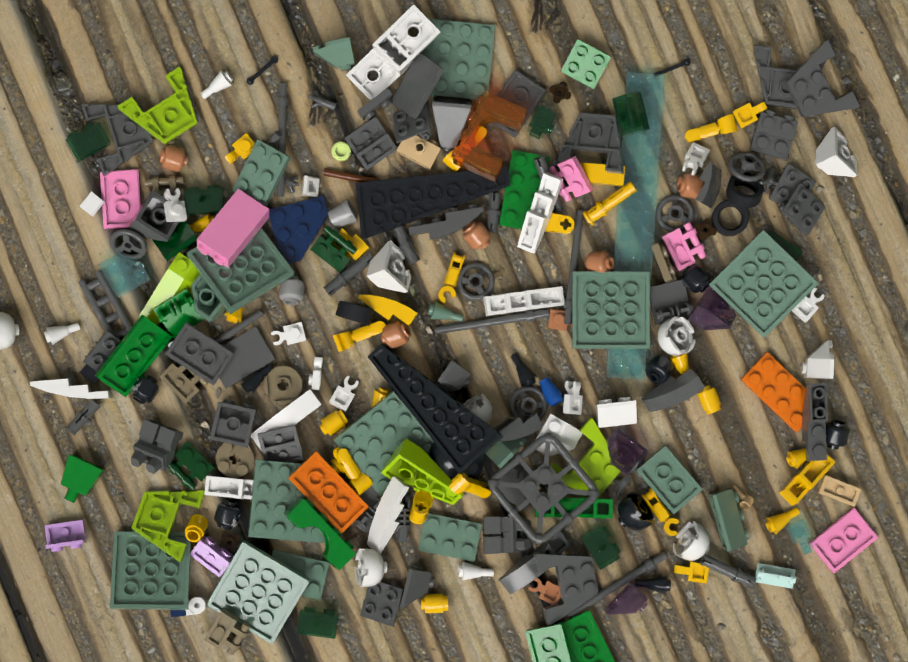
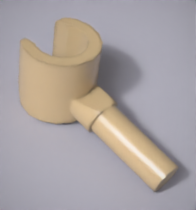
(746, 501)

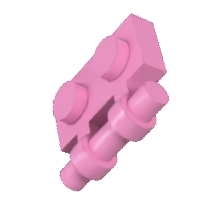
(575, 177)
(678, 248)

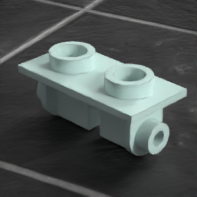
(775, 575)

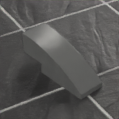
(673, 391)
(519, 427)

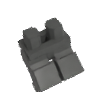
(155, 446)
(512, 538)

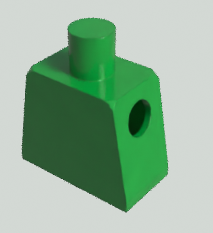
(79, 477)

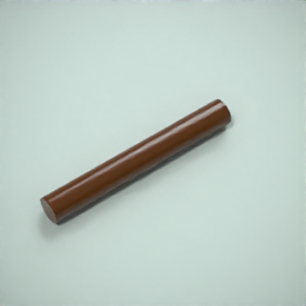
(348, 176)

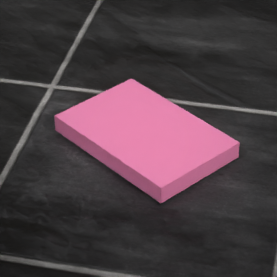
(121, 198)
(843, 540)

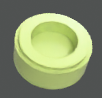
(341, 151)

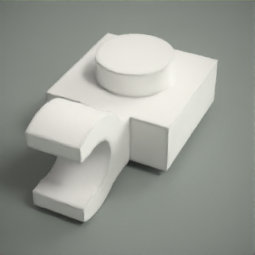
(572, 401)

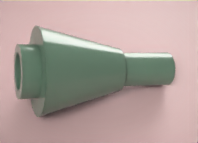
(438, 311)

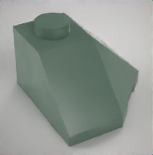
(337, 53)
(205, 300)
(504, 451)

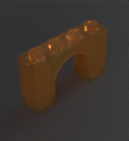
(489, 110)

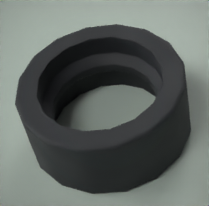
(743, 200)
(729, 232)
(354, 312)

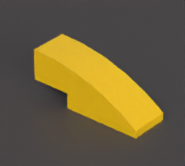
(598, 176)
(388, 308)
(805, 480)

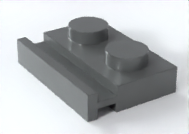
(382, 100)

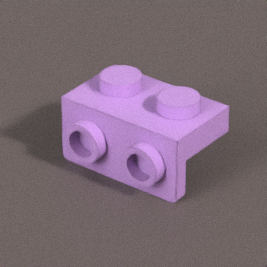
(65, 534)
(212, 556)

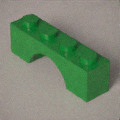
(599, 509)
(336, 550)

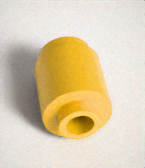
(709, 400)
(333, 422)
(196, 528)
(434, 603)

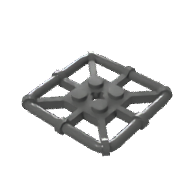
(556, 490)

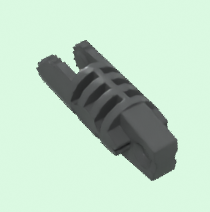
(404, 520)

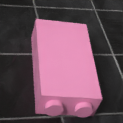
(232, 228)

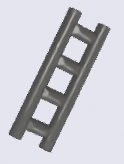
(96, 305)

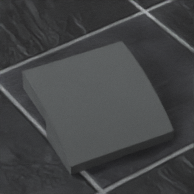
(370, 143)
(710, 190)
(281, 445)

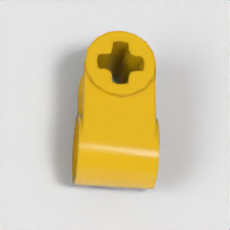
(556, 220)
(421, 504)

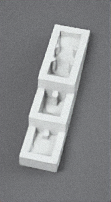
(540, 212)
(523, 301)
(65, 388)
(290, 415)
(228, 487)
(385, 517)

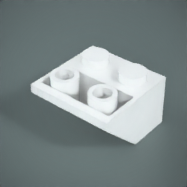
(616, 414)

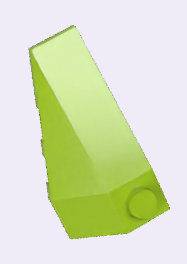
(177, 278)
(417, 469)

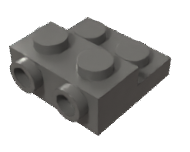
(773, 135)
(233, 423)

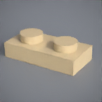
(839, 490)

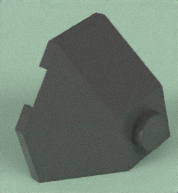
(453, 378)

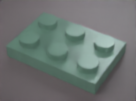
(262, 172)
(669, 479)
(450, 537)
(309, 567)

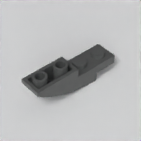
(455, 221)
(813, 421)
(525, 570)

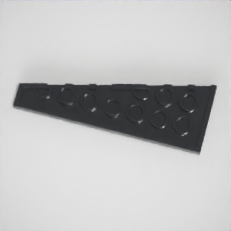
(400, 201)
(450, 424)

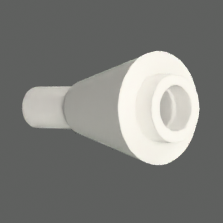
(221, 81)
(57, 333)
(469, 571)

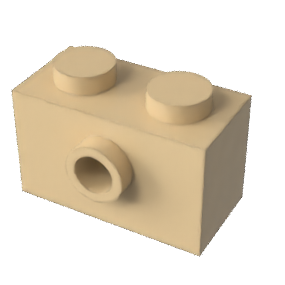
(420, 151)

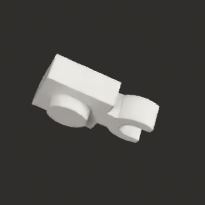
(695, 157)
(174, 209)
(807, 306)
(292, 334)
(315, 378)
(343, 396)

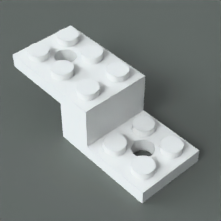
(393, 53)

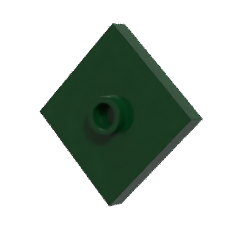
(179, 240)

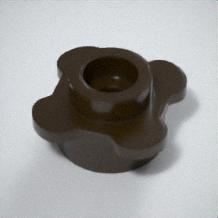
(560, 87)
(700, 229)
(234, 541)

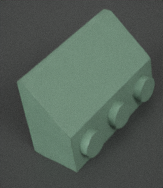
(728, 519)

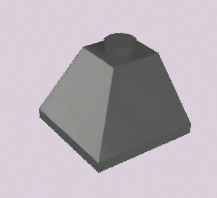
(151, 219)
(416, 585)

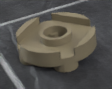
(274, 378)
(241, 467)

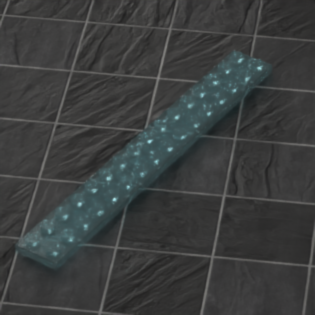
(637, 213)

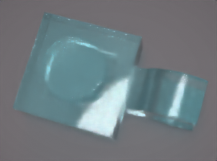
(799, 534)

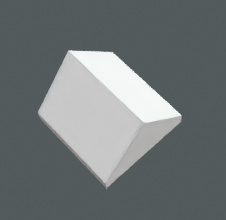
(310, 186)
(92, 204)

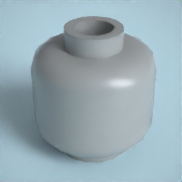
(292, 291)

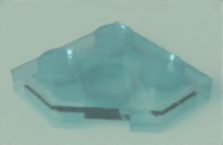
(123, 274)

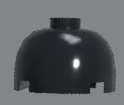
(634, 514)

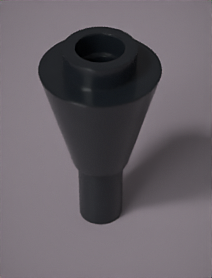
(525, 374)
(252, 381)
(657, 584)

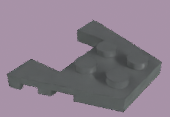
(773, 79)
(811, 89)
(126, 134)
(595, 134)
(575, 582)

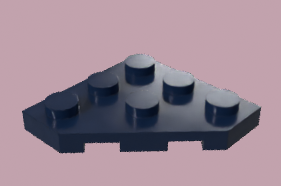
(297, 226)

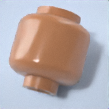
(173, 158)
(689, 185)
(476, 235)
(599, 261)
(395, 334)

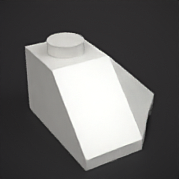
(834, 155)
(388, 269)
(819, 363)
(563, 431)

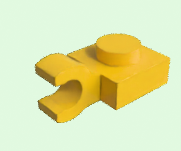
(747, 115)
(242, 148)
(357, 242)
(694, 572)

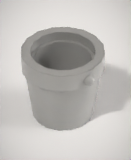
(343, 214)

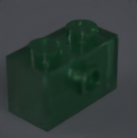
(631, 113)
(541, 123)
(87, 141)
(203, 201)
(600, 547)
(317, 623)

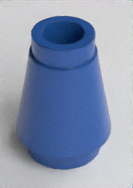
(551, 393)

